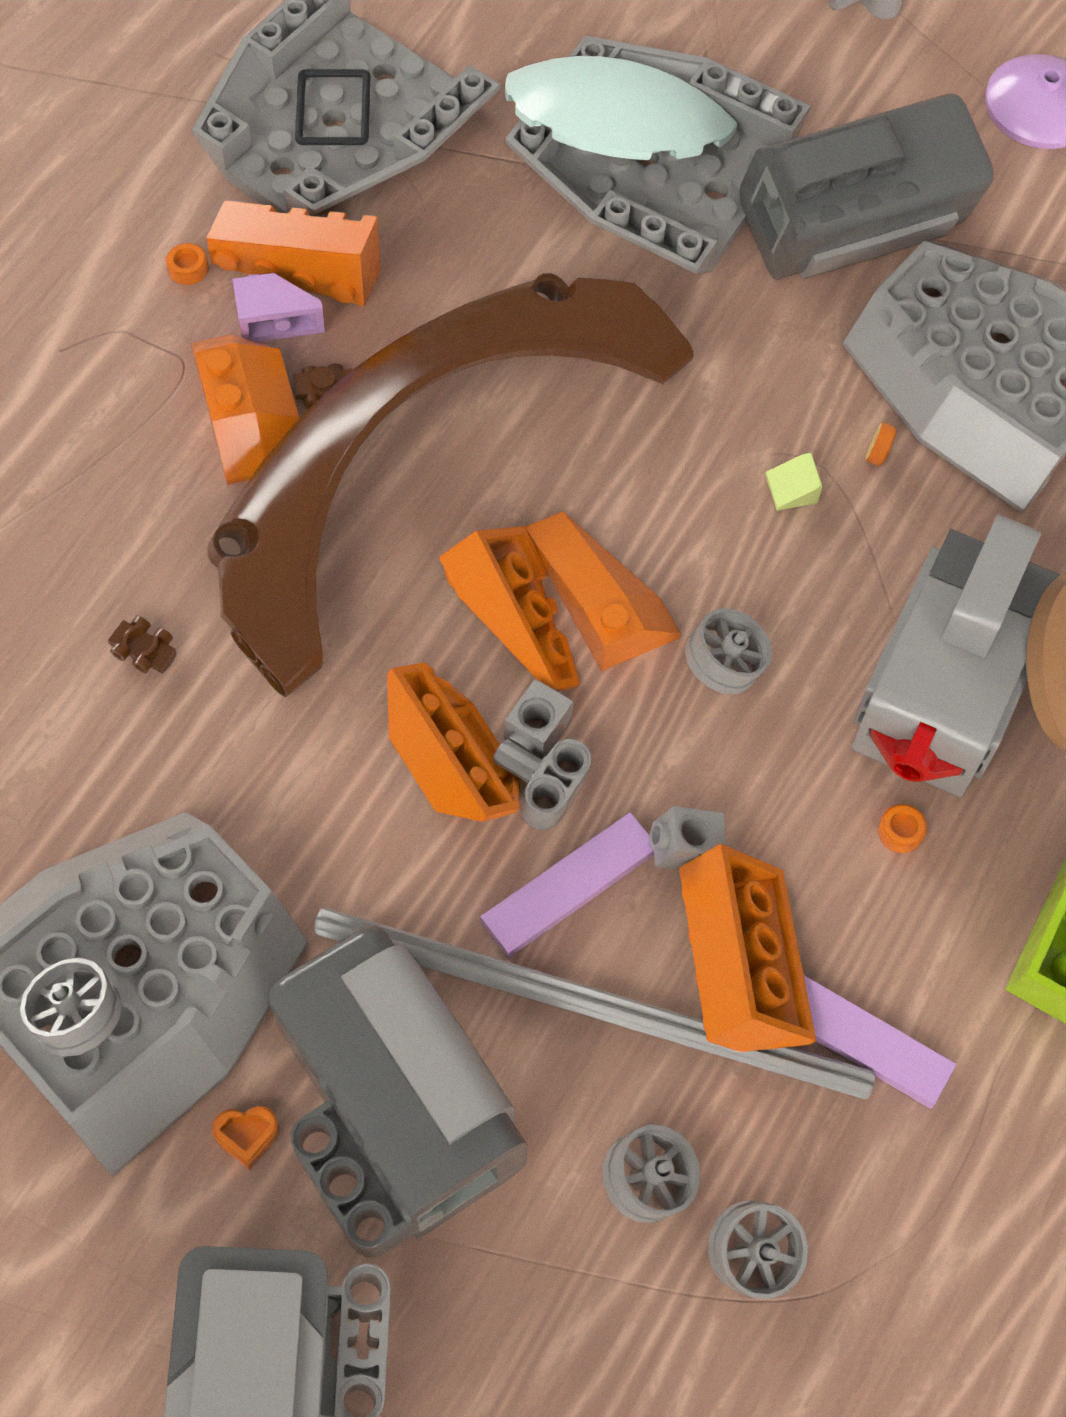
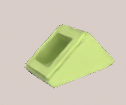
(795, 483)

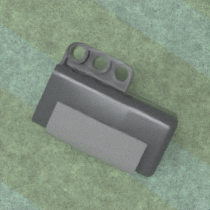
(865, 187)
(400, 1088)

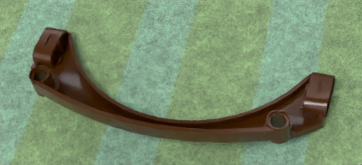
(285, 503)

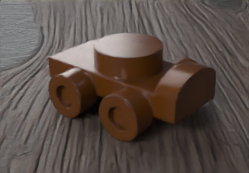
(316, 381)
(143, 648)

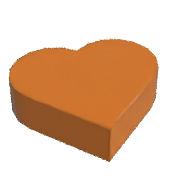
(246, 1134)

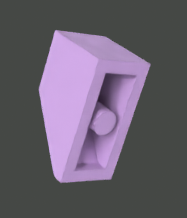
(275, 308)

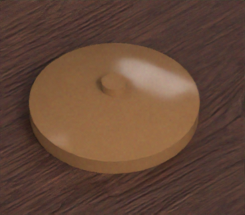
(1048, 661)

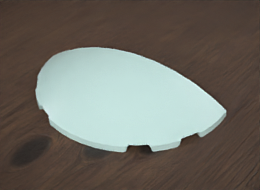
(617, 107)

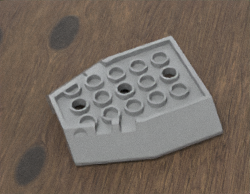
(253, 107)
(667, 202)
(959, 391)
(184, 1001)

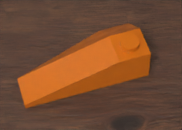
(502, 584)
(605, 599)

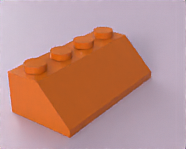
(745, 952)

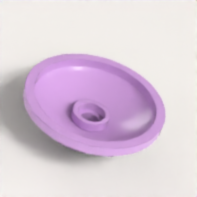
(1030, 100)

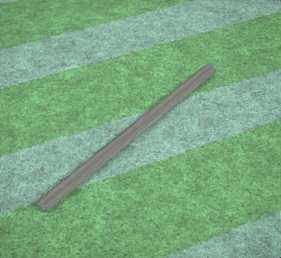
(602, 1005)

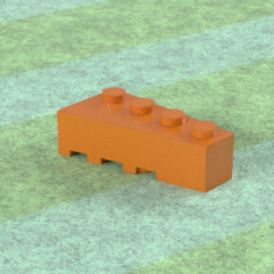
(309, 251)

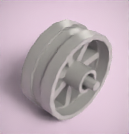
(738, 641)
(88, 1018)
(651, 1173)
(758, 1249)

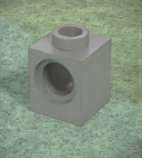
(542, 704)
(699, 828)

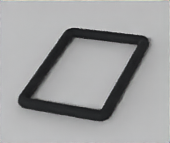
(301, 100)

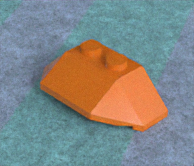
(245, 400)
(447, 746)

